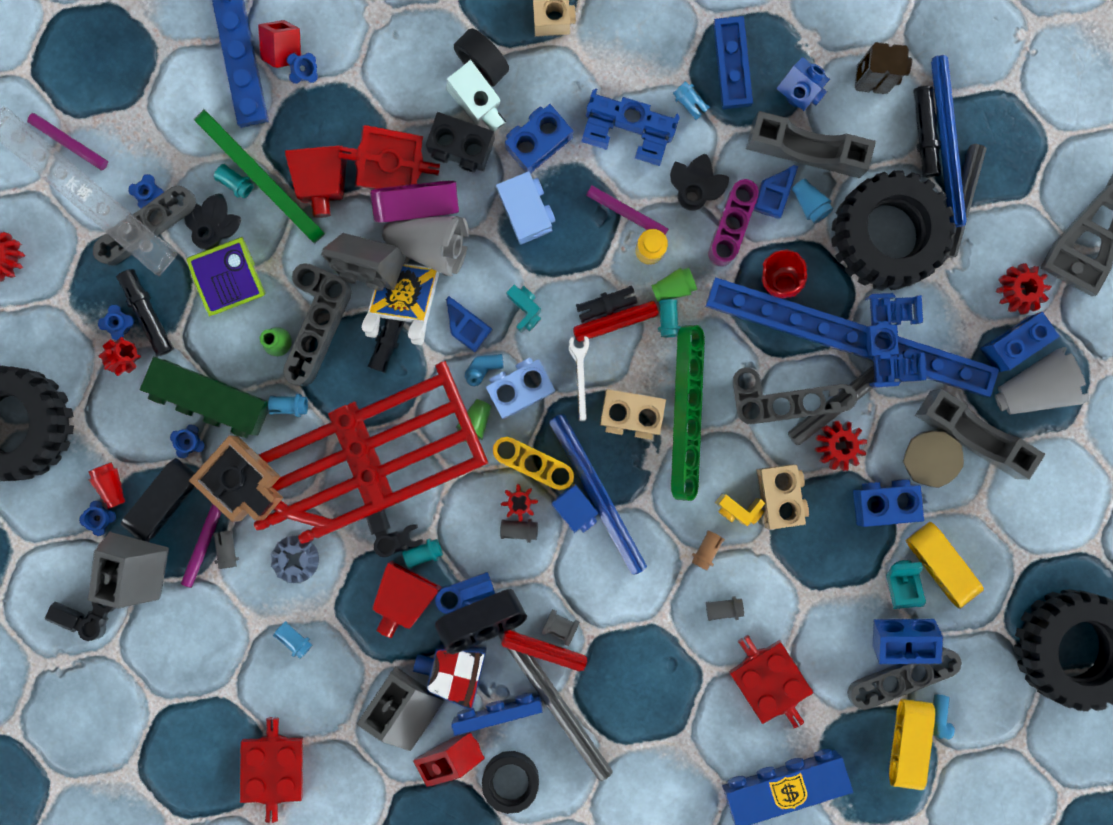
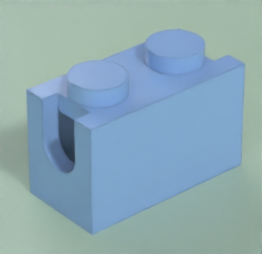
(525, 208)

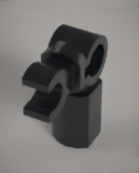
(386, 542)
(88, 628)

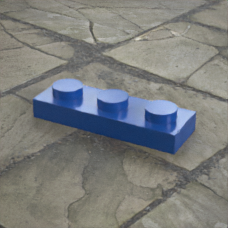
(732, 62)
(497, 713)

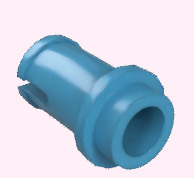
(689, 98)
(288, 405)
(292, 640)

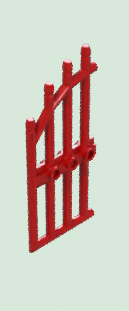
(364, 462)

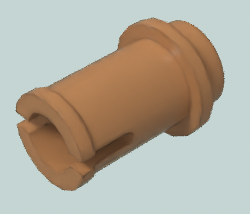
(707, 550)

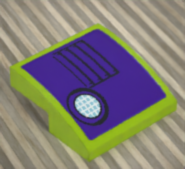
(225, 276)

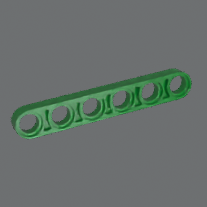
(259, 176)
(687, 442)

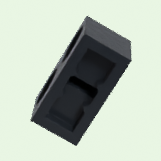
(464, 135)

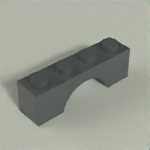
(836, 153)
(995, 446)

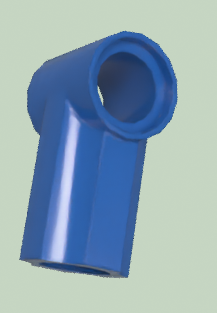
(467, 591)

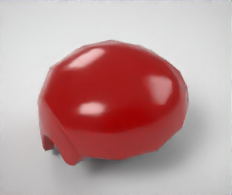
(784, 274)

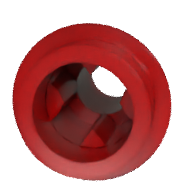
(107, 484)

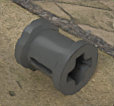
(560, 627)

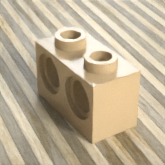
(547, 27)
(633, 406)
(775, 498)

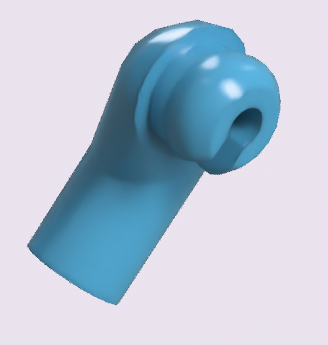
(480, 366)
(941, 727)

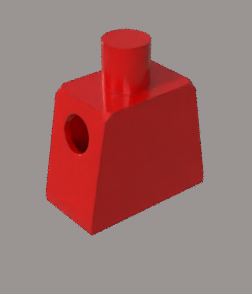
(317, 177)
(402, 598)

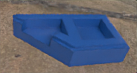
(775, 192)
(466, 326)

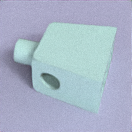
(468, 85)

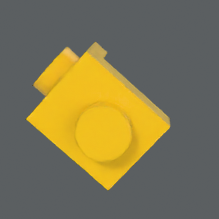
(732, 510)

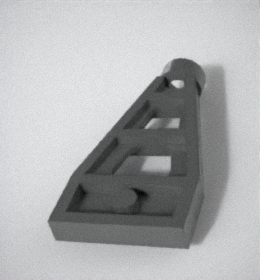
(1072, 265)

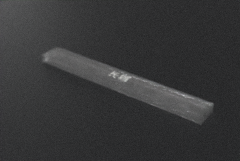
(85, 193)

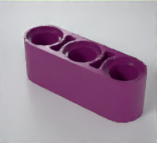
(414, 201)
(741, 211)

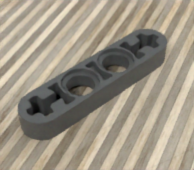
(168, 197)
(905, 682)

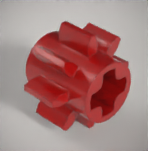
(119, 356)
(520, 511)

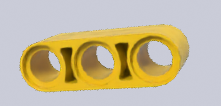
(518, 460)
(944, 565)
(912, 744)

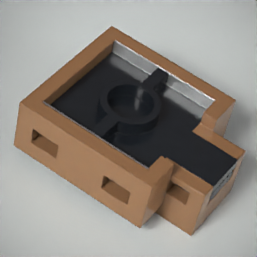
(238, 481)

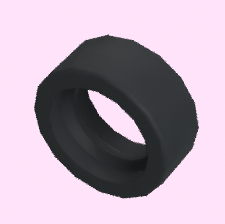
(483, 54)
(514, 805)

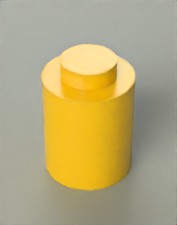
(651, 246)

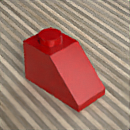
(449, 760)

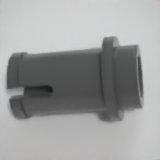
(519, 530)
(225, 550)
(725, 609)

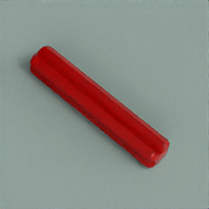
(616, 321)
(544, 650)

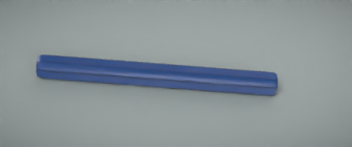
(948, 139)
(598, 494)

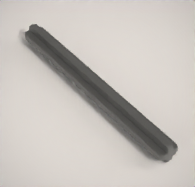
(562, 713)

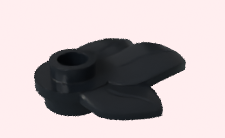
(698, 179)
(214, 218)

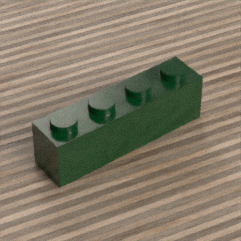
(204, 396)

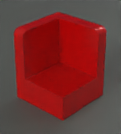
(278, 41)

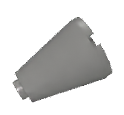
(430, 241)
(1044, 385)

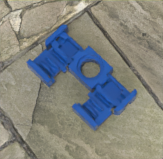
(655, 124)
(882, 315)

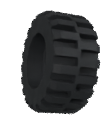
(924, 209)
(47, 423)
(1041, 642)

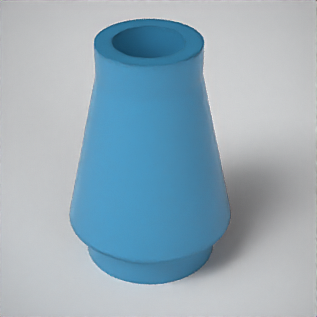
(812, 201)

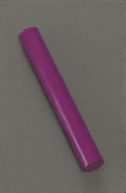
(67, 141)
(624, 210)
(201, 546)

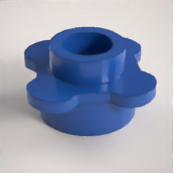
(308, 61)
(137, 190)
(125, 322)
(178, 440)
(88, 519)

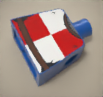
(453, 675)

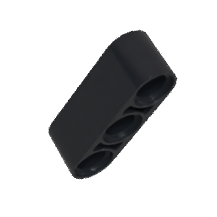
(159, 501)
(480, 621)

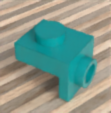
(524, 300)
(906, 585)

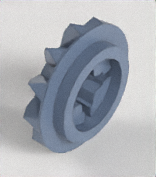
(294, 574)

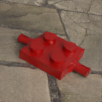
(387, 158)
(771, 681)
(271, 769)

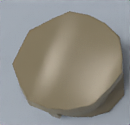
(933, 458)

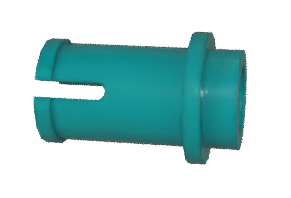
(238, 184)
(668, 318)
(423, 553)

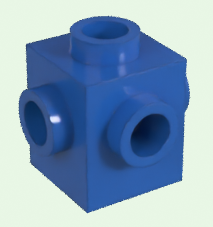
(804, 84)

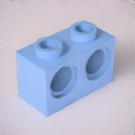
(524, 395)

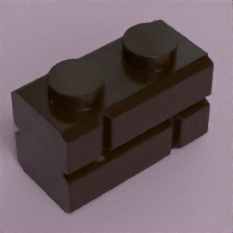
(882, 68)

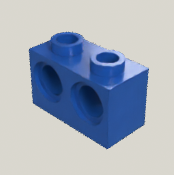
(544, 144)
(1020, 342)
(575, 509)
(888, 509)
(907, 641)

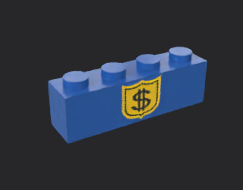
(787, 788)

